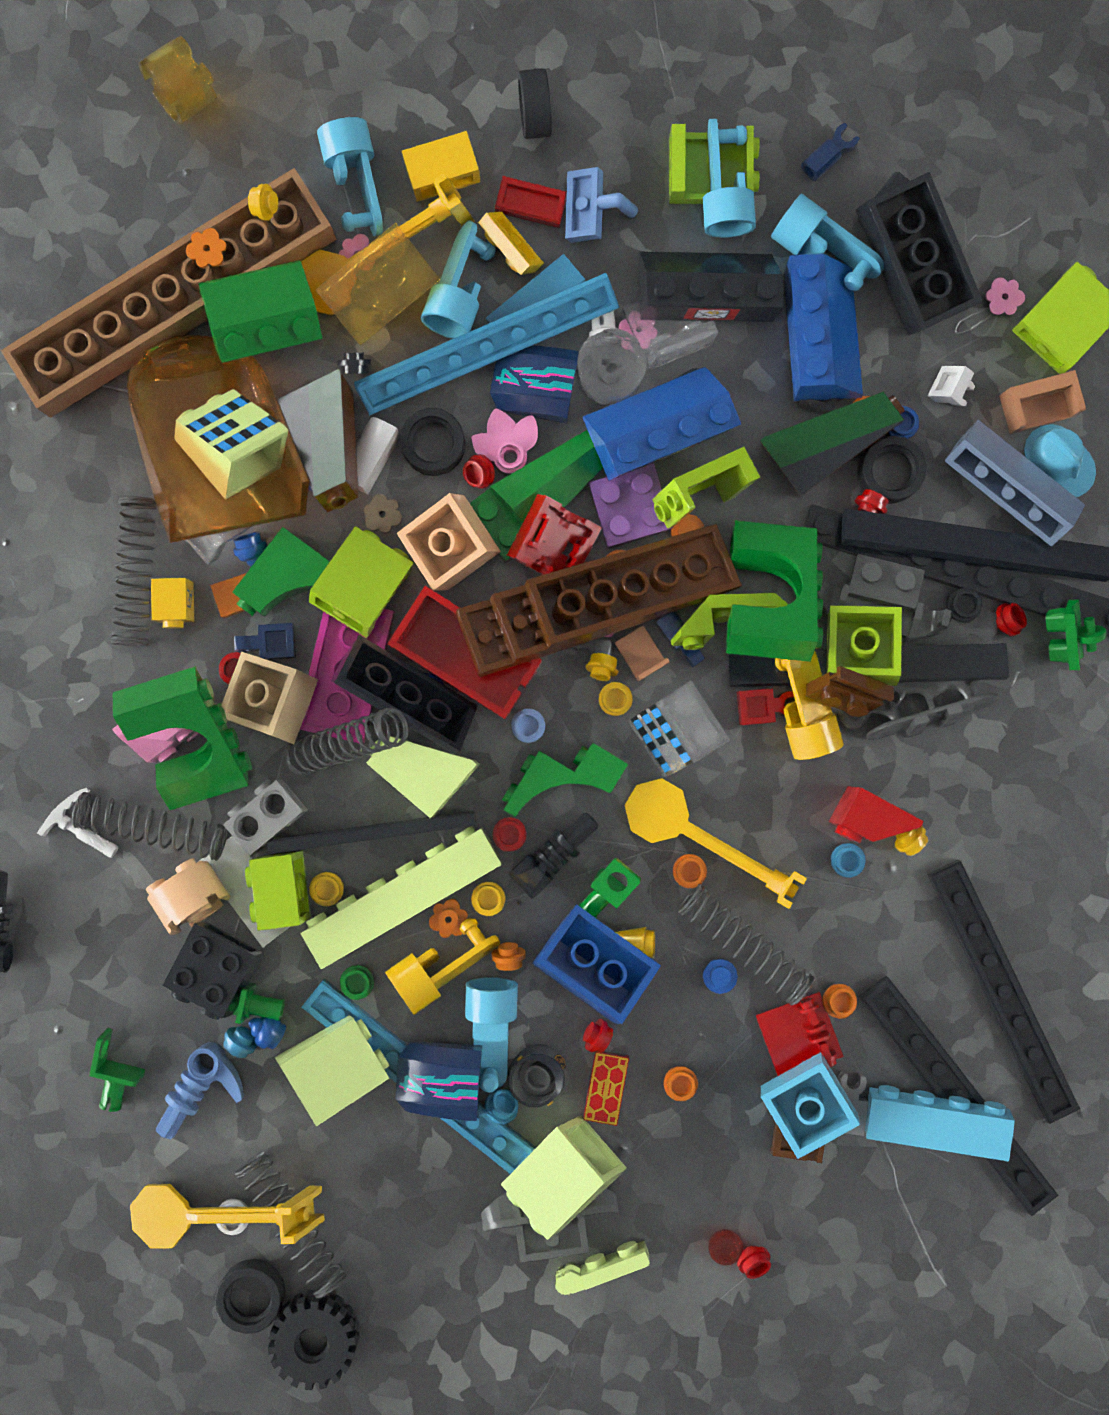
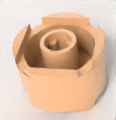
(187, 896)

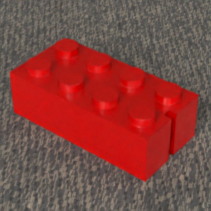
(436, 643)

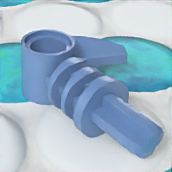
(195, 1080)

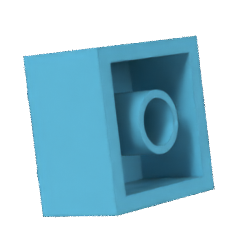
(809, 1105)

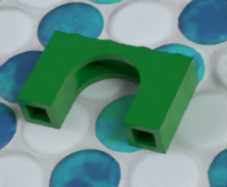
(783, 631)
(186, 703)

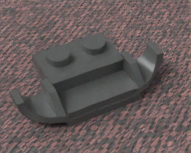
(887, 585)
(535, 1247)

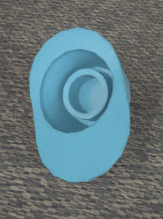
(1062, 457)

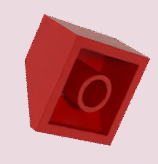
(870, 817)

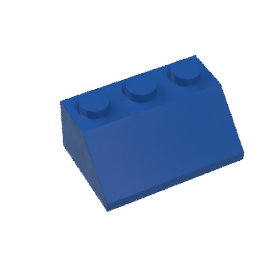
(596, 965)

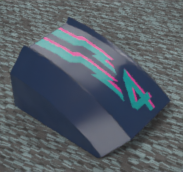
(535, 382)
(439, 1080)

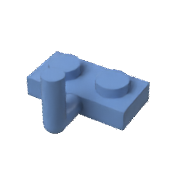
(586, 203)

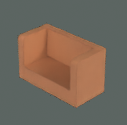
(1042, 402)

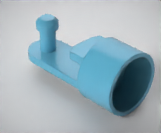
(347, 145)
(729, 209)
(810, 231)
(448, 308)
(491, 1006)

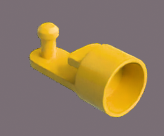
(810, 725)
(414, 983)

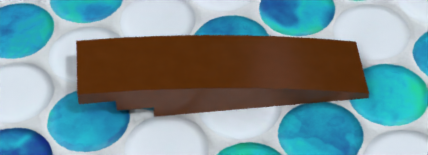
(596, 599)

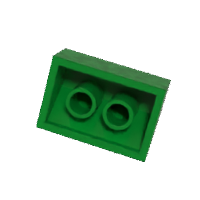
(260, 311)

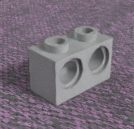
(269, 823)

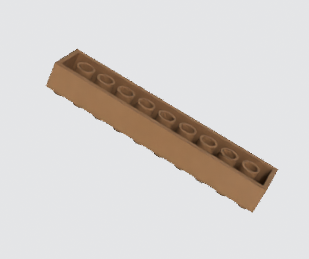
(159, 299)

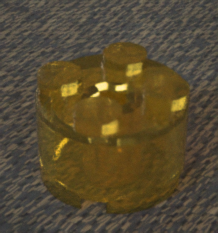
(177, 80)

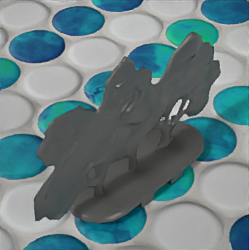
(977, 631)

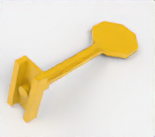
(323, 264)
(661, 813)
(164, 1215)

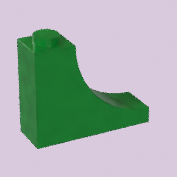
(279, 572)

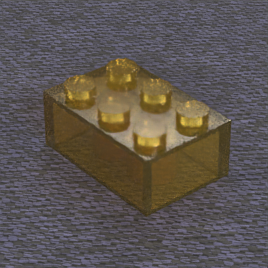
(378, 284)

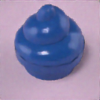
(249, 547)
(267, 1032)

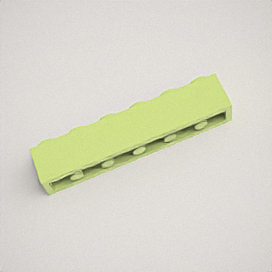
(401, 897)

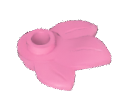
(506, 437)

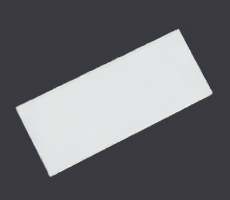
(231, 872)

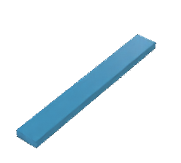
(487, 344)
(493, 1139)

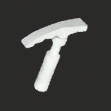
(65, 822)

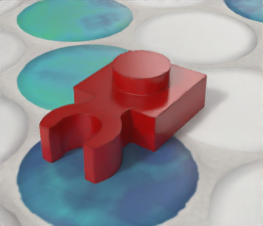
(760, 705)

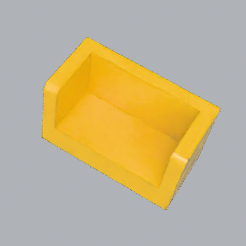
(447, 155)

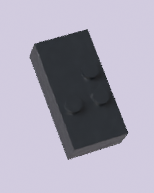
(919, 254)

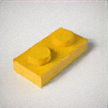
(504, 235)

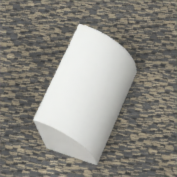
(374, 451)

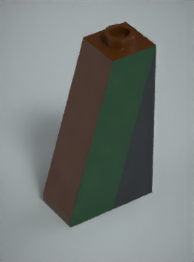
(324, 437)
(828, 442)

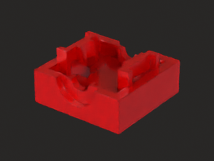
(557, 529)

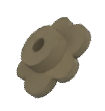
(378, 505)

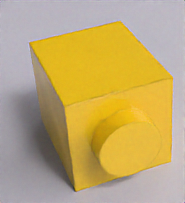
(172, 601)

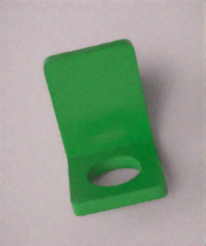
(609, 889)
(258, 1005)
(114, 1073)

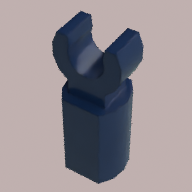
(828, 154)
(670, 626)

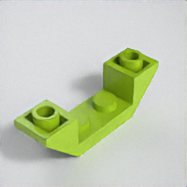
(717, 609)

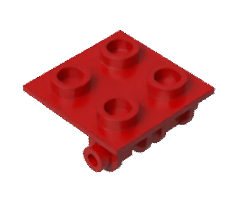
(799, 1033)

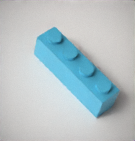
(939, 1123)

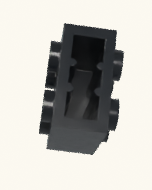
(212, 970)

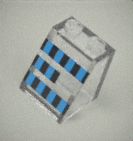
(678, 729)

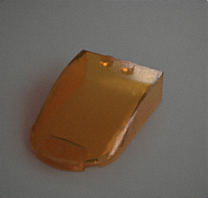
(184, 376)

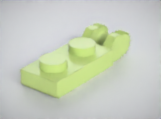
(601, 1268)

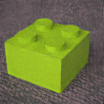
(865, 641)
(278, 890)

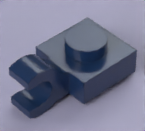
(272, 641)

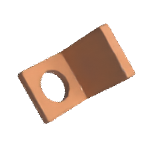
(641, 653)

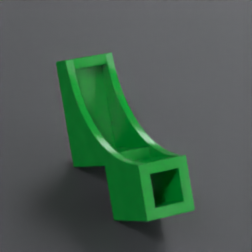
(594, 768)

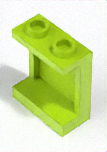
(690, 164)
(1067, 319)
(728, 473)
(360, 580)

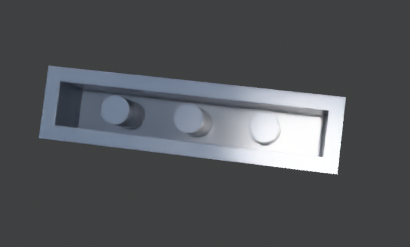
(1015, 483)

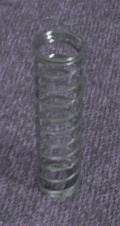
(132, 502)
(377, 726)
(79, 821)
(807, 979)
(333, 1280)

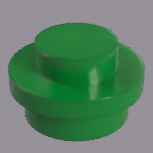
(357, 982)

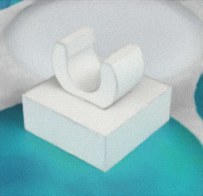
(951, 385)

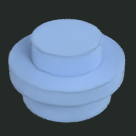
(528, 725)

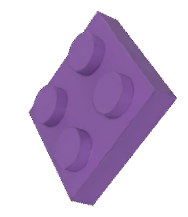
(627, 506)

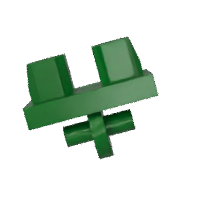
(1069, 621)

